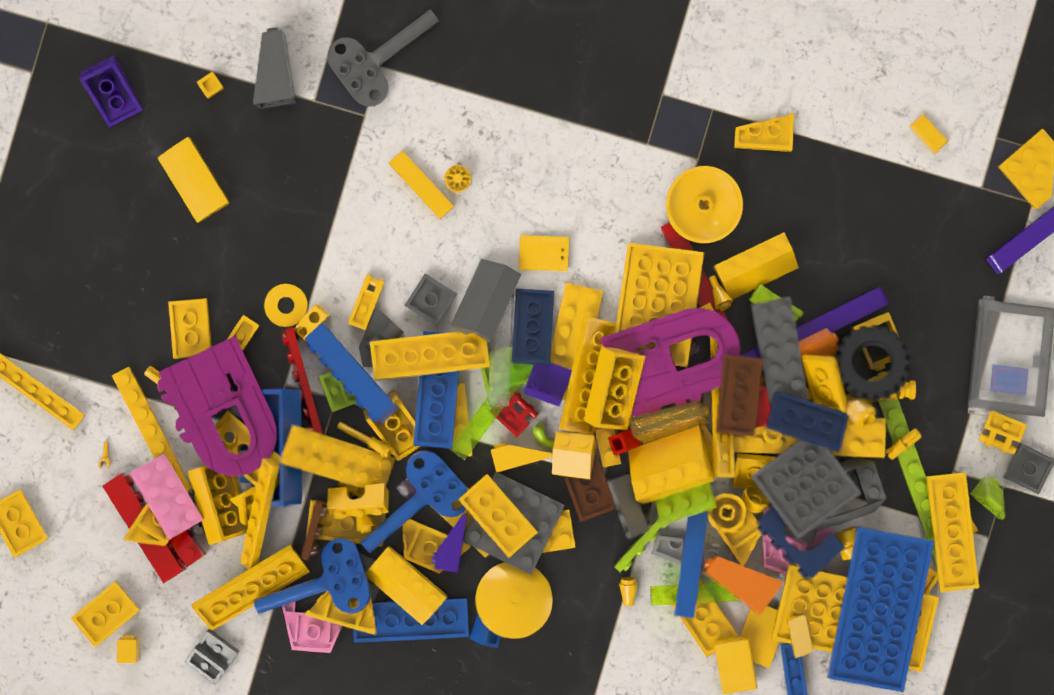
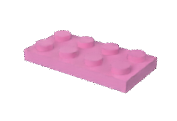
(166, 496)

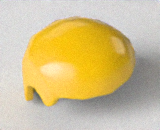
(754, 499)

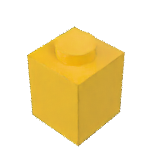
(128, 649)

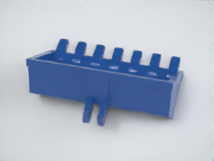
(287, 412)

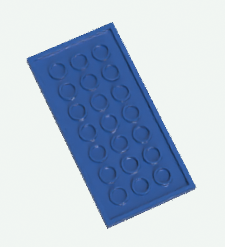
(880, 609)

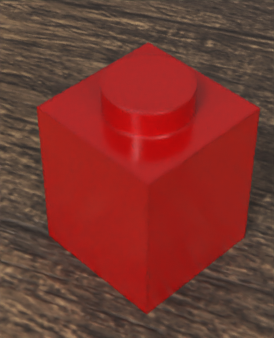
(623, 442)

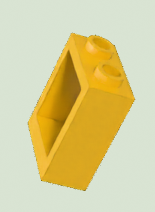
(880, 364)

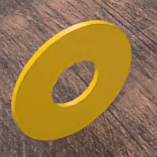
(298, 298)

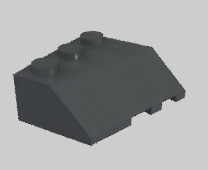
(628, 509)

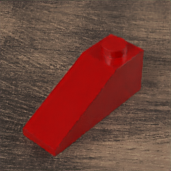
(187, 547)

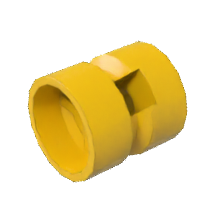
(846, 537)

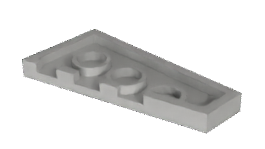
(672, 548)

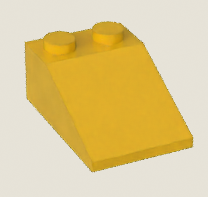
(397, 429)

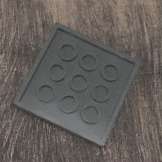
(805, 486)
(537, 509)

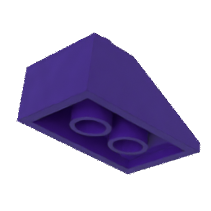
(110, 91)

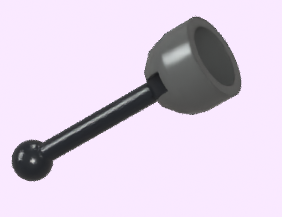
(197, 529)

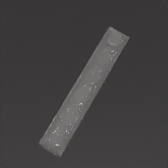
(501, 360)

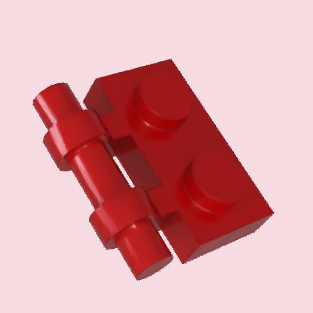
(512, 419)

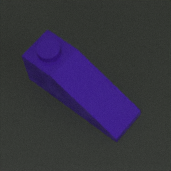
(449, 552)

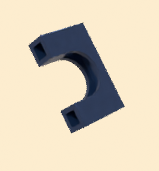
(807, 562)

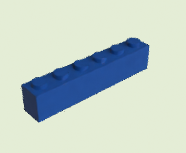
(351, 373)

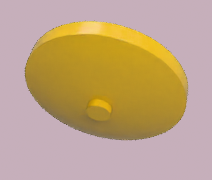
(704, 204)
(513, 601)

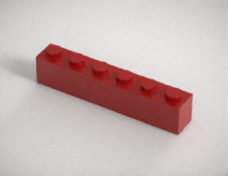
(129, 505)

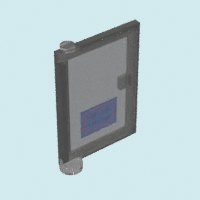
(1010, 358)

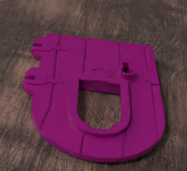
(659, 379)
(202, 389)

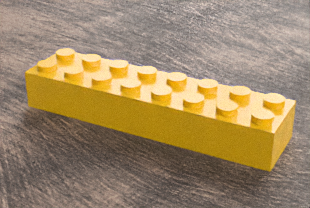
(857, 441)

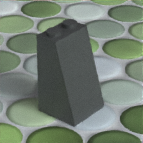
(274, 74)

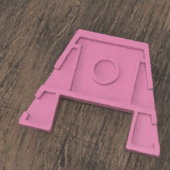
(774, 559)
(308, 632)

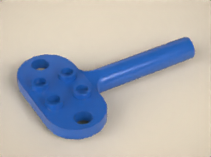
(434, 486)
(342, 577)

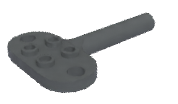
(361, 69)

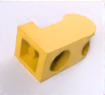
(311, 320)

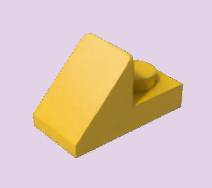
(244, 503)

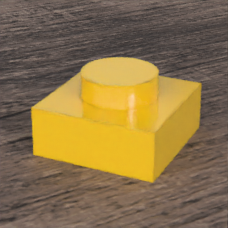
(210, 85)

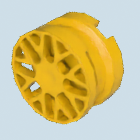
(457, 178)

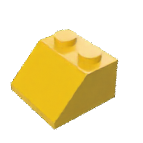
(573, 455)

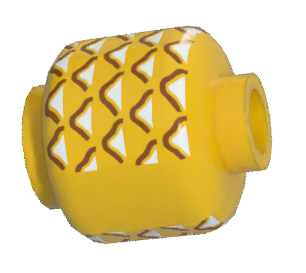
(861, 411)

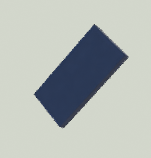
(532, 327)
(807, 421)

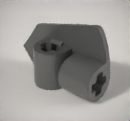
(379, 329)

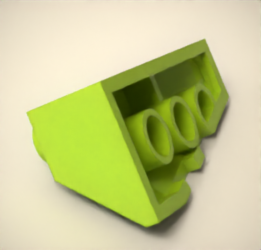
(990, 496)

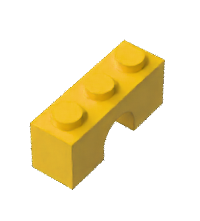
(374, 501)

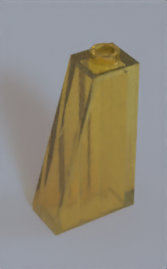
(669, 421)

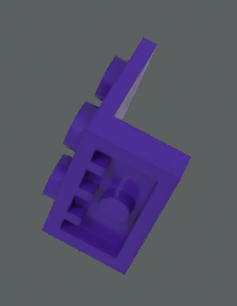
(548, 383)

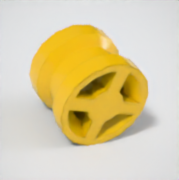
(907, 390)

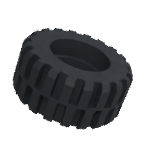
(873, 337)

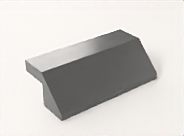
(486, 299)

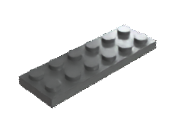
(779, 348)

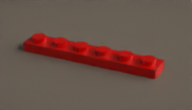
(299, 376)

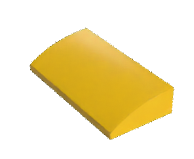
(193, 180)

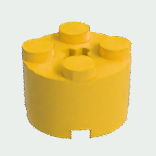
(738, 513)

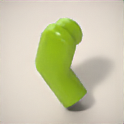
(540, 437)

